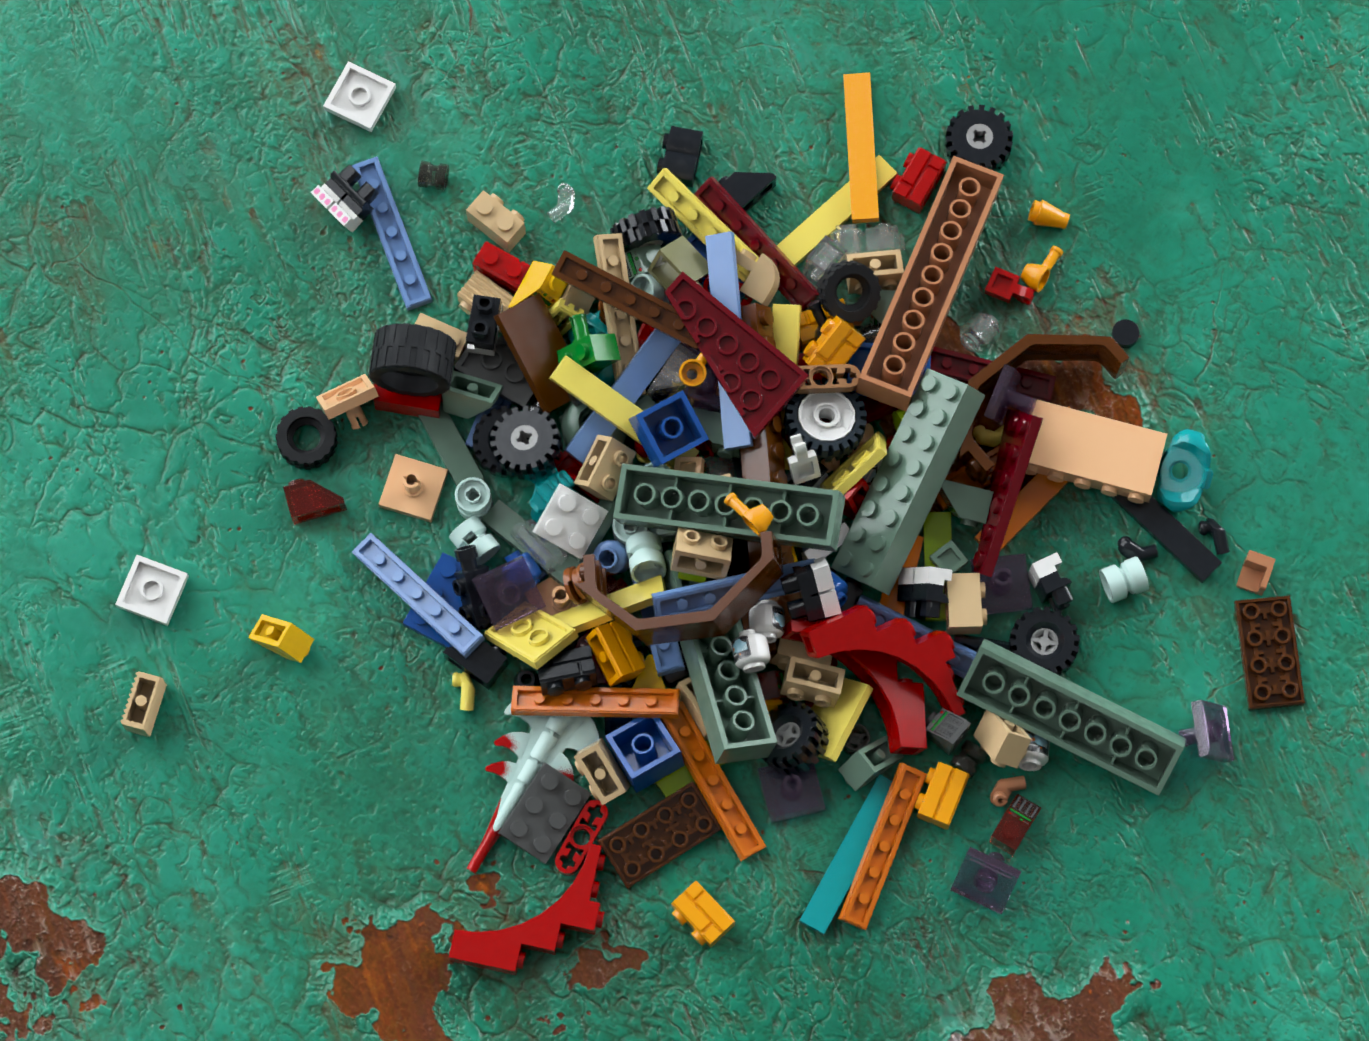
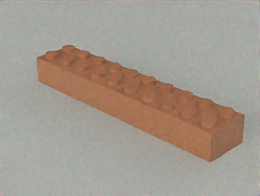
(929, 284)

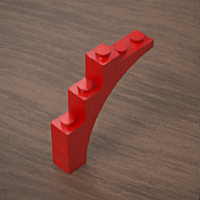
(895, 638)
(897, 699)
(574, 911)

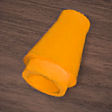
(1047, 215)

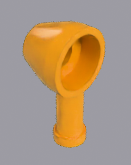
(1037, 275)
(696, 365)
(756, 518)

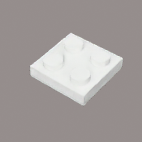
(359, 96)
(570, 521)
(152, 590)

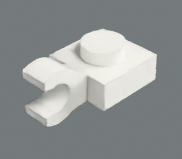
(804, 463)

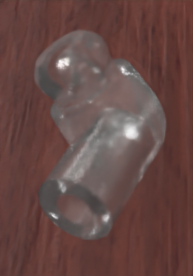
(565, 204)

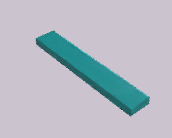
(845, 863)

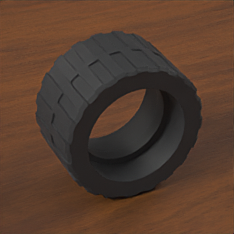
(412, 360)

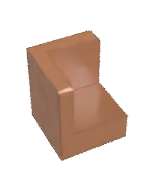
(1255, 572)

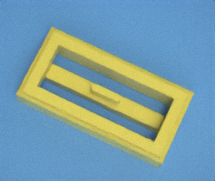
(565, 310)

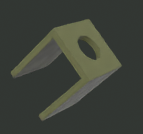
(674, 259)

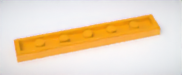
(861, 148)

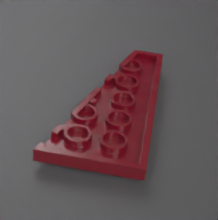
(745, 363)
(1006, 480)

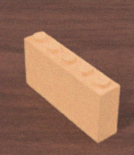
(1096, 452)

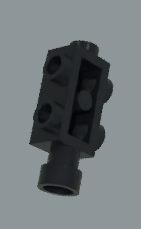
(472, 606)

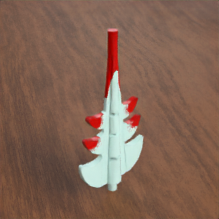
(543, 744)

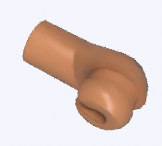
(1004, 788)

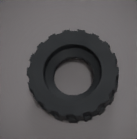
(830, 282)
(316, 456)

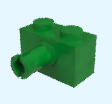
(588, 349)

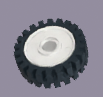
(832, 438)

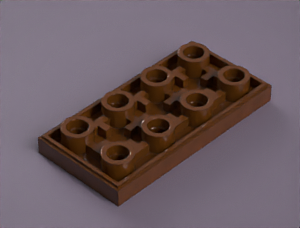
(534, 343)
(1269, 653)
(659, 834)

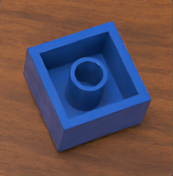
(668, 429)
(644, 751)

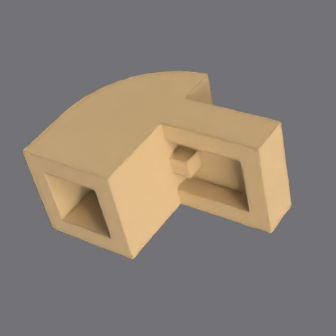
(763, 277)

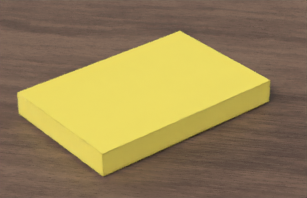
(857, 464)
(533, 638)
(843, 716)

